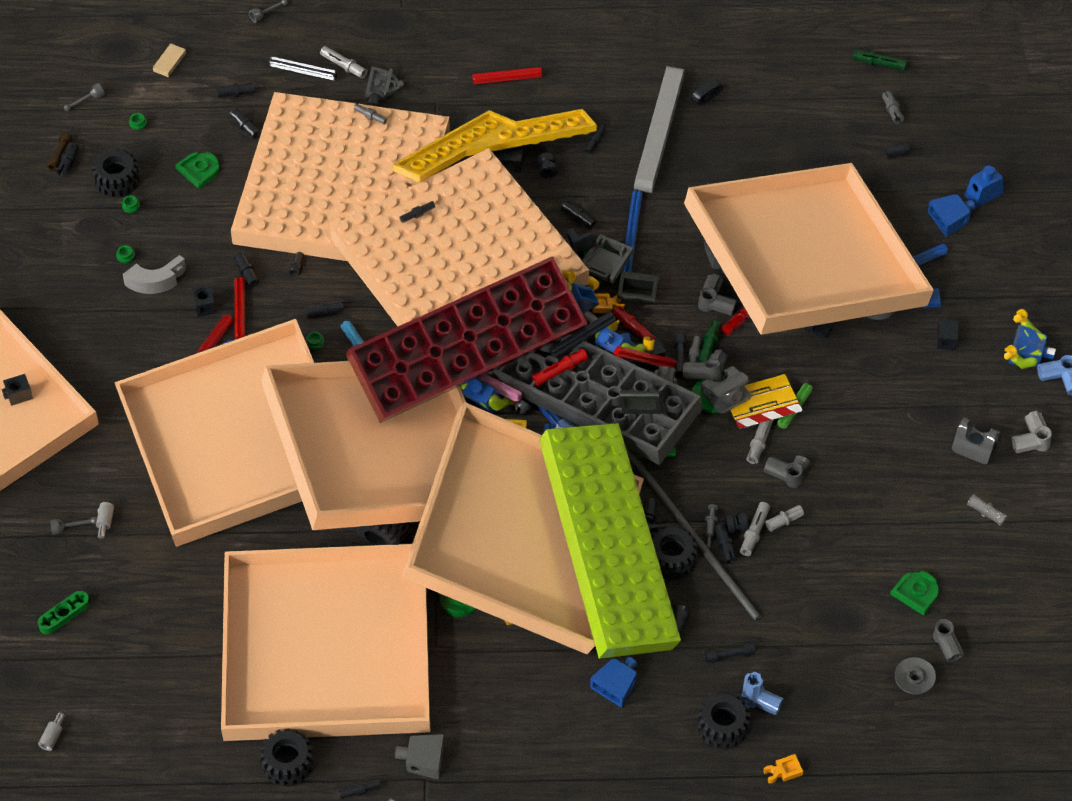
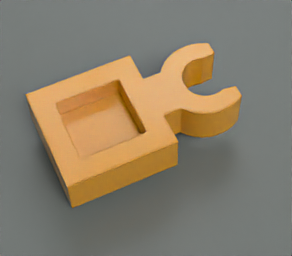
(606, 303)
(786, 768)

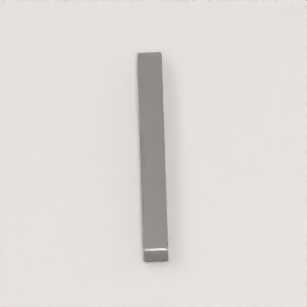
(659, 129)

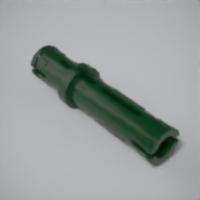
(872, 58)
(710, 340)

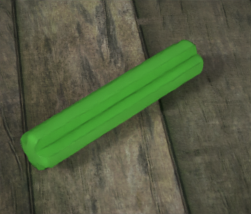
(801, 396)

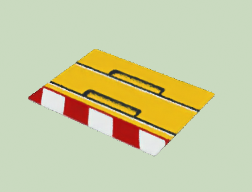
(768, 401)

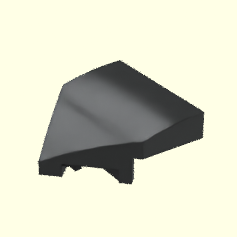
(382, 82)

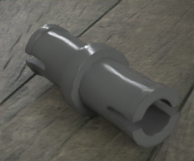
(892, 107)

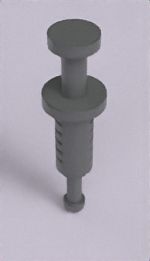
(711, 520)

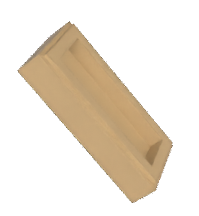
(169, 60)

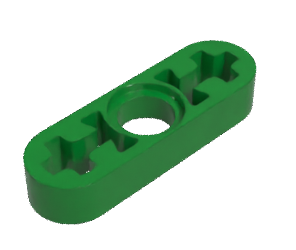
(62, 620)

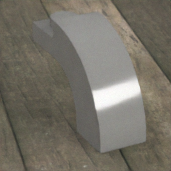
(156, 280)

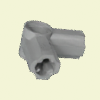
(1039, 435)

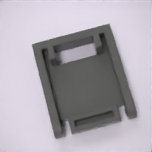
(605, 263)

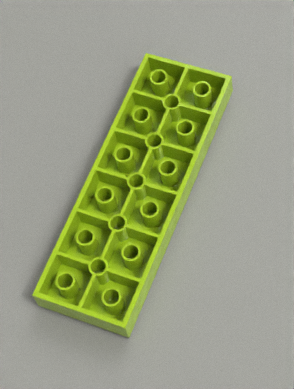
(609, 540)

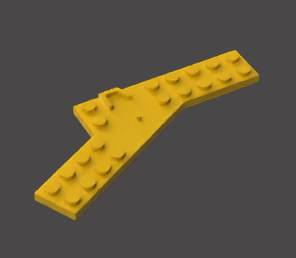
(491, 132)

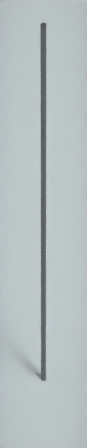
(700, 544)

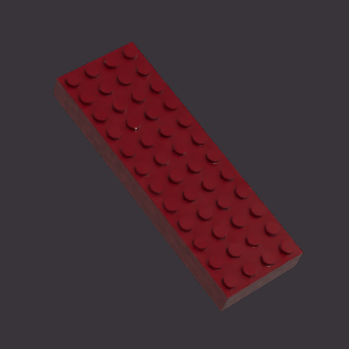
(466, 339)

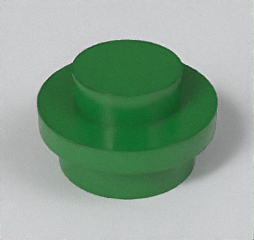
(137, 121)
(130, 204)
(125, 254)
(314, 340)

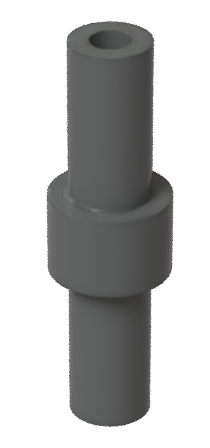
(370, 114)
(695, 351)

